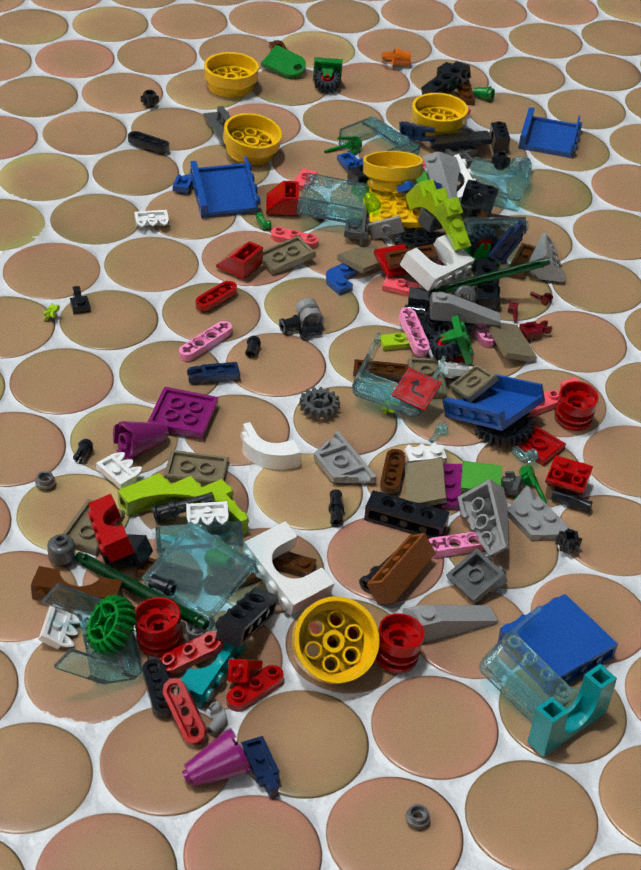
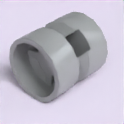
(309, 312)

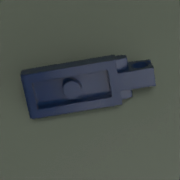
(508, 243)
(262, 765)

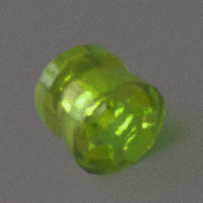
(371, 202)

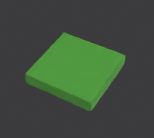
(477, 473)

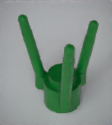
(354, 144)
(528, 477)

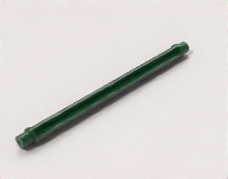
(493, 275)
(138, 588)

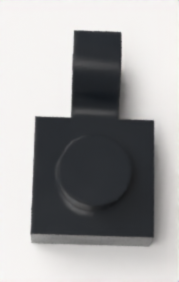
(79, 303)

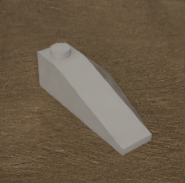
(444, 170)
(544, 249)
(445, 306)
(487, 514)
(450, 619)

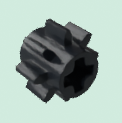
(149, 98)
(500, 160)
(568, 541)

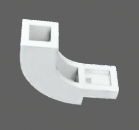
(266, 454)

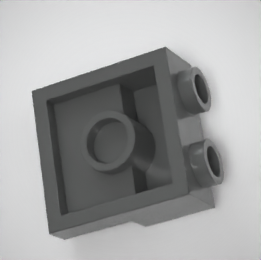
(477, 576)

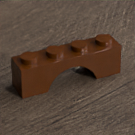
(47, 578)

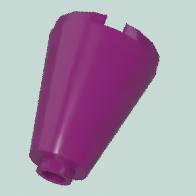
(138, 437)
(217, 761)

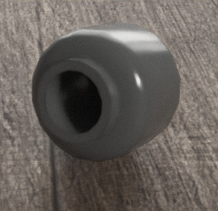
(469, 290)
(61, 549)

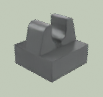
(511, 483)

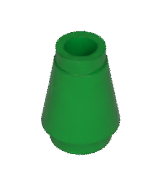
(485, 93)

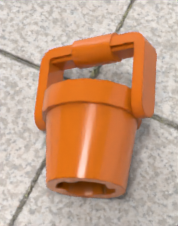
(398, 57)

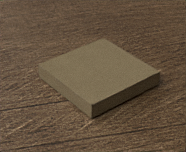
(474, 382)

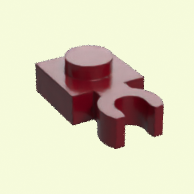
(533, 330)

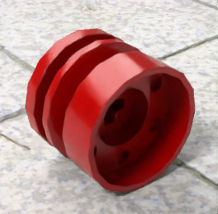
(576, 406)
(158, 626)
(399, 642)

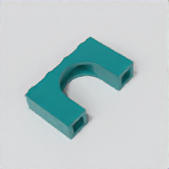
(556, 724)

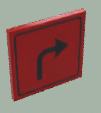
(416, 389)

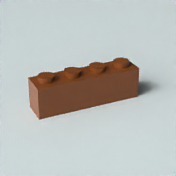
(401, 569)

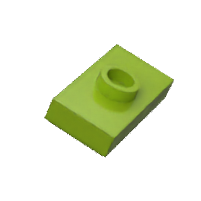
(394, 341)

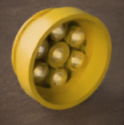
(231, 74)
(441, 112)
(251, 137)
(391, 169)
(351, 616)

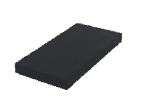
(461, 140)

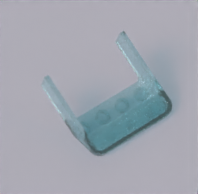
(374, 125)
(380, 389)
(230, 532)
(92, 665)
(523, 674)

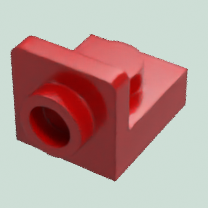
(240, 669)

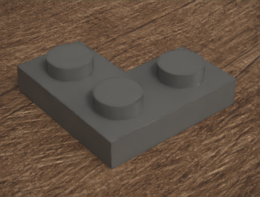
(464, 152)

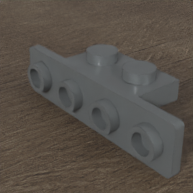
(217, 121)
(358, 232)

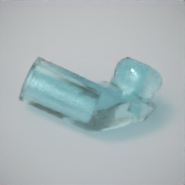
(525, 457)

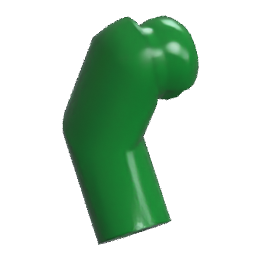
(262, 222)

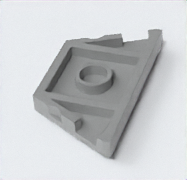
(342, 462)
(535, 517)

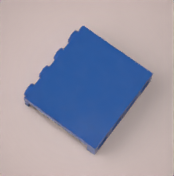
(549, 135)
(225, 189)
(498, 405)
(565, 638)

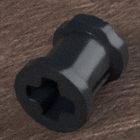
(289, 324)

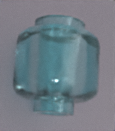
(520, 166)

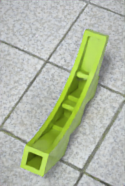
(445, 209)
(159, 491)

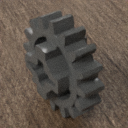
(319, 403)

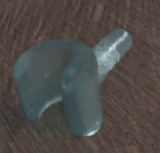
(440, 428)

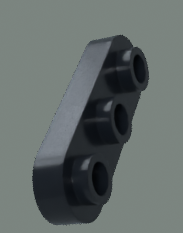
(148, 142)
(156, 682)

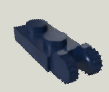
(416, 131)
(213, 372)

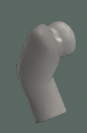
(218, 716)

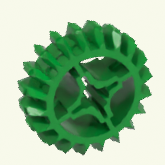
(111, 624)

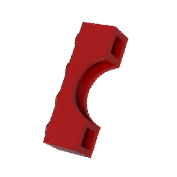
(112, 539)

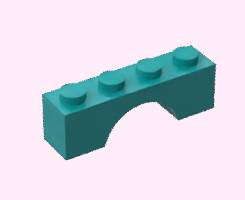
(204, 681)

